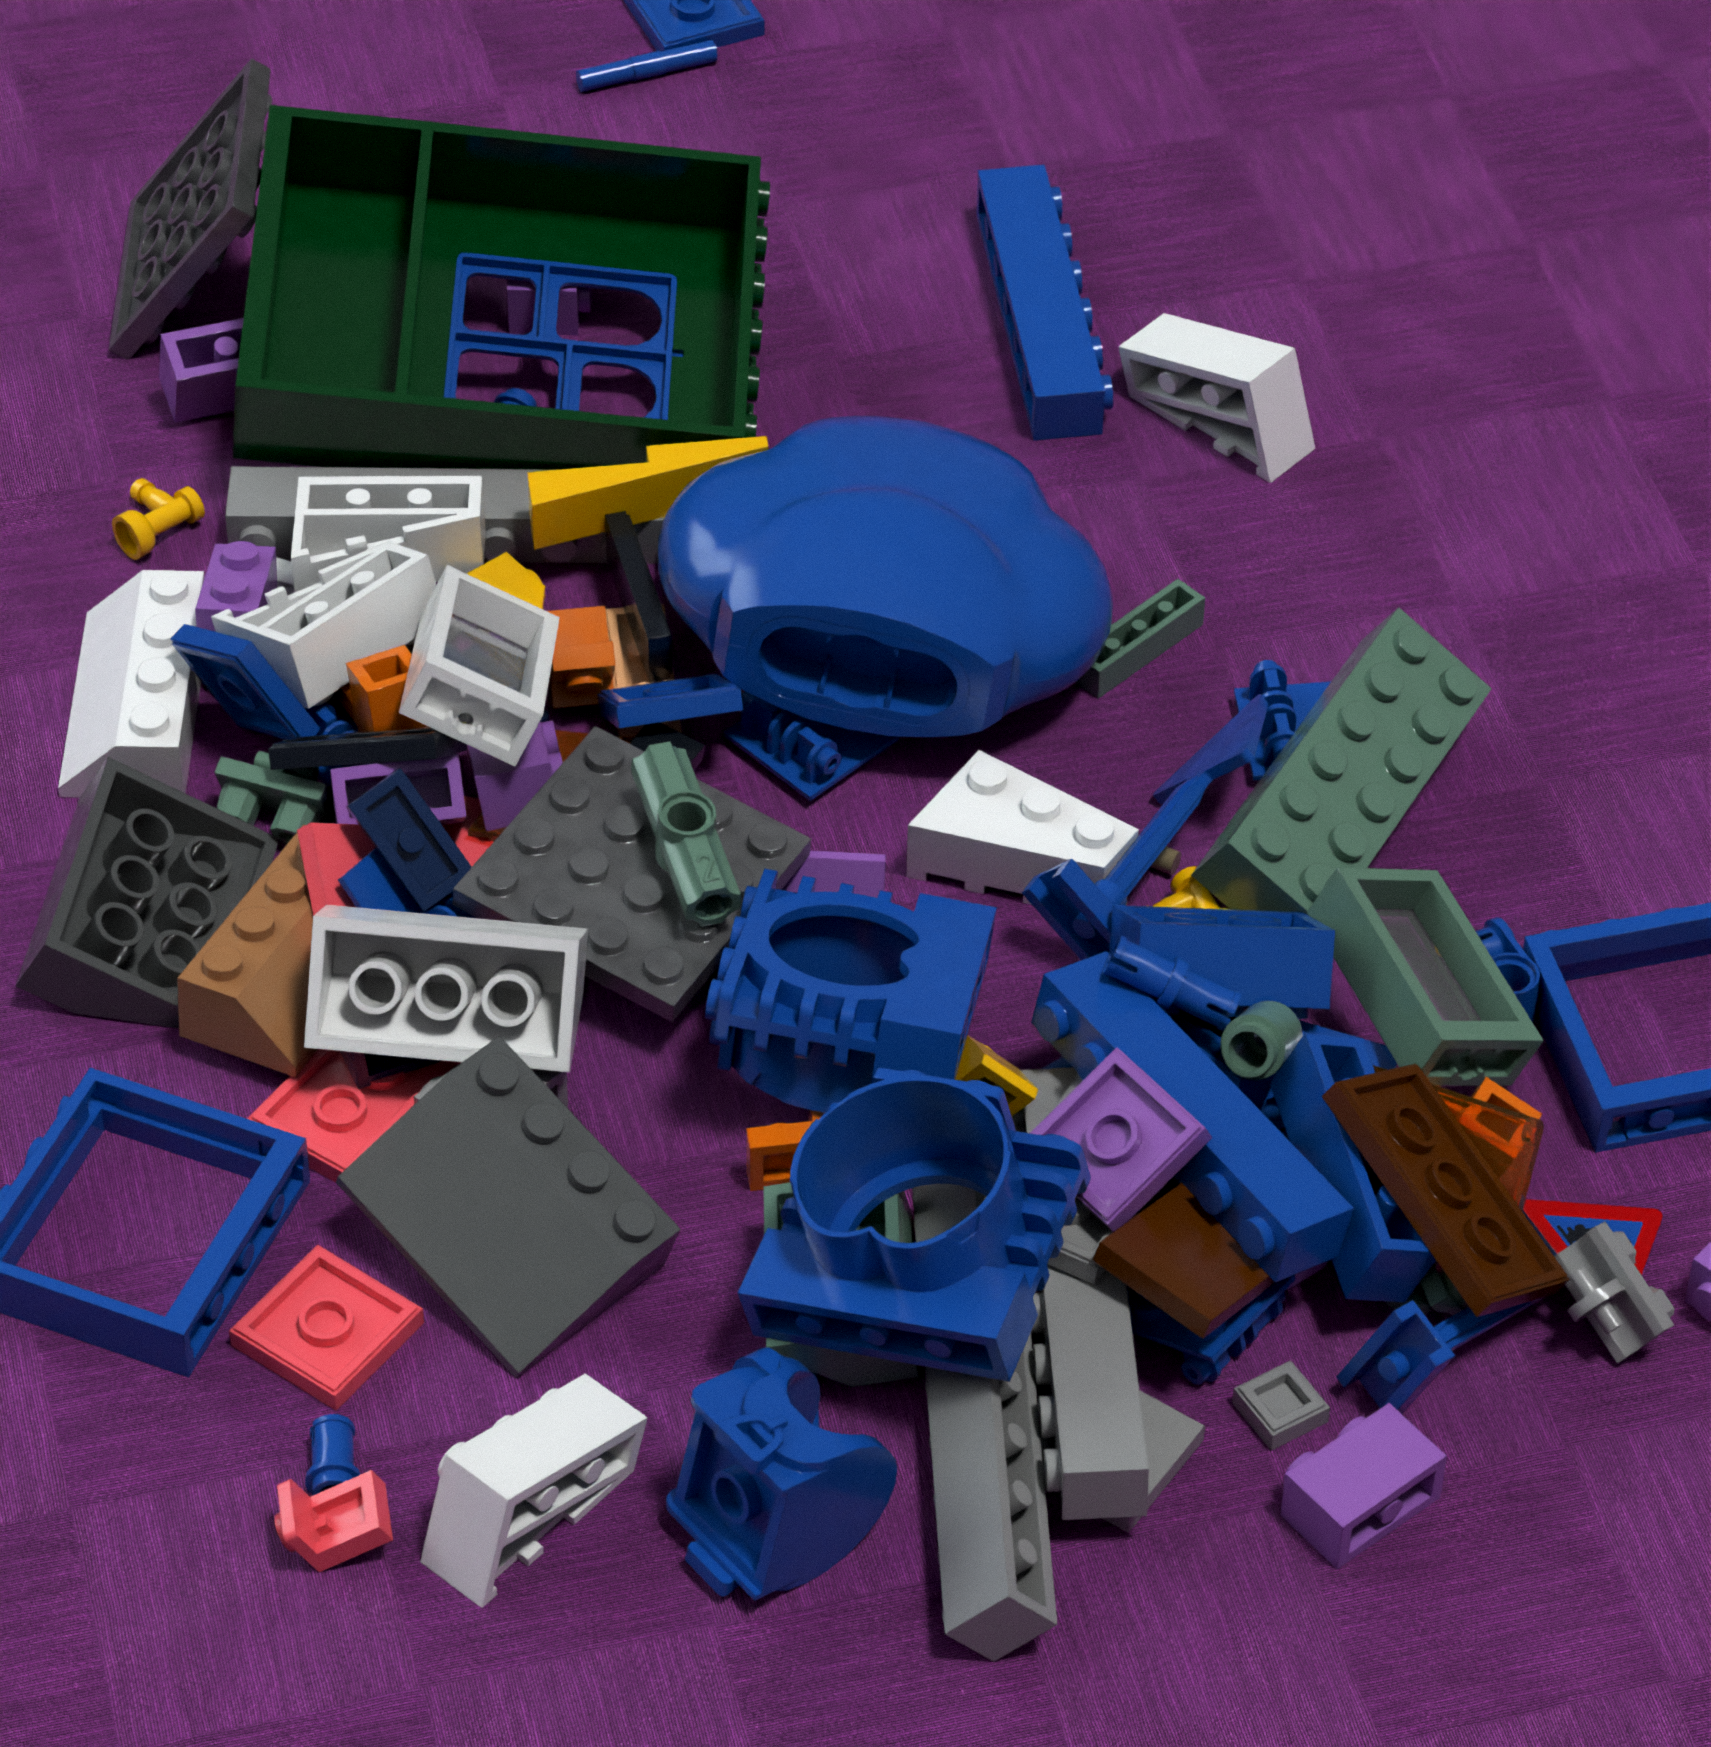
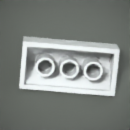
(132, 686)
(443, 986)

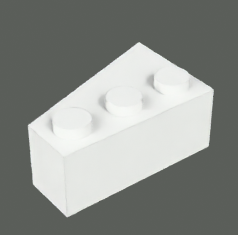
(1225, 385)
(352, 613)
(1007, 827)

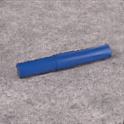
(646, 65)

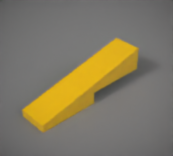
(575, 500)

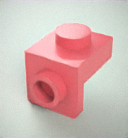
(335, 1521)

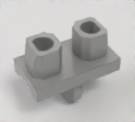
(1614, 1292)

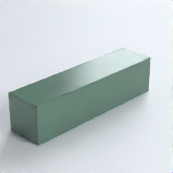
(1145, 636)

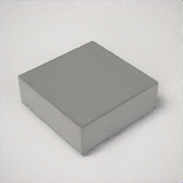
(1280, 1405)

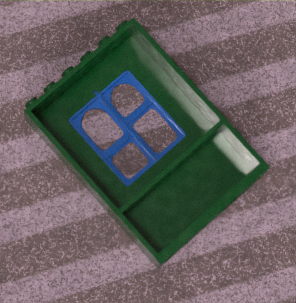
(368, 267)

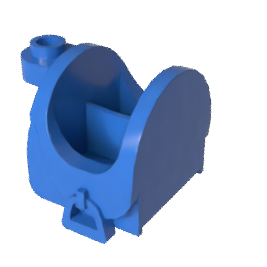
(767, 1486)

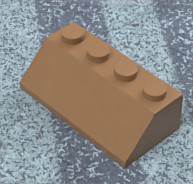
(253, 973)

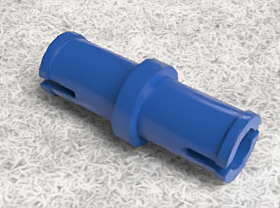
(1171, 983)

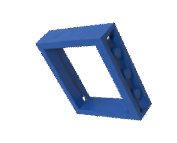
(101, 1102)
(1647, 1108)

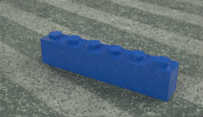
(1042, 303)
(1249, 1170)

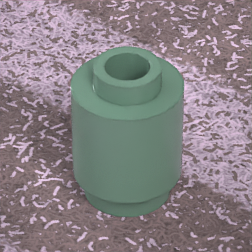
(1260, 1040)

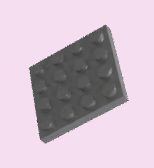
(191, 210)
(589, 861)

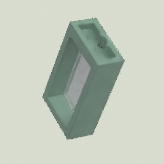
(1425, 976)

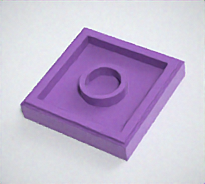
(1129, 1135)

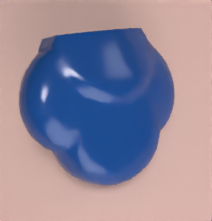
(885, 578)

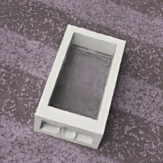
(480, 666)

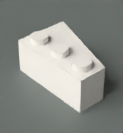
(355, 513)
(524, 1478)

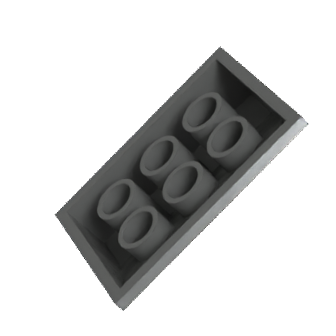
(137, 896)
(509, 1207)

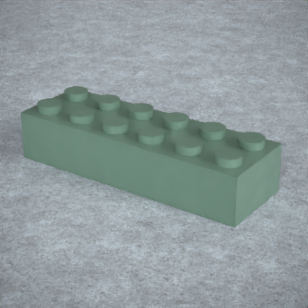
(1345, 771)

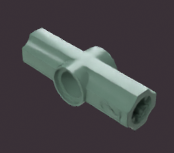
(685, 834)

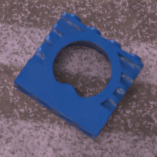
(845, 986)
(929, 1303)

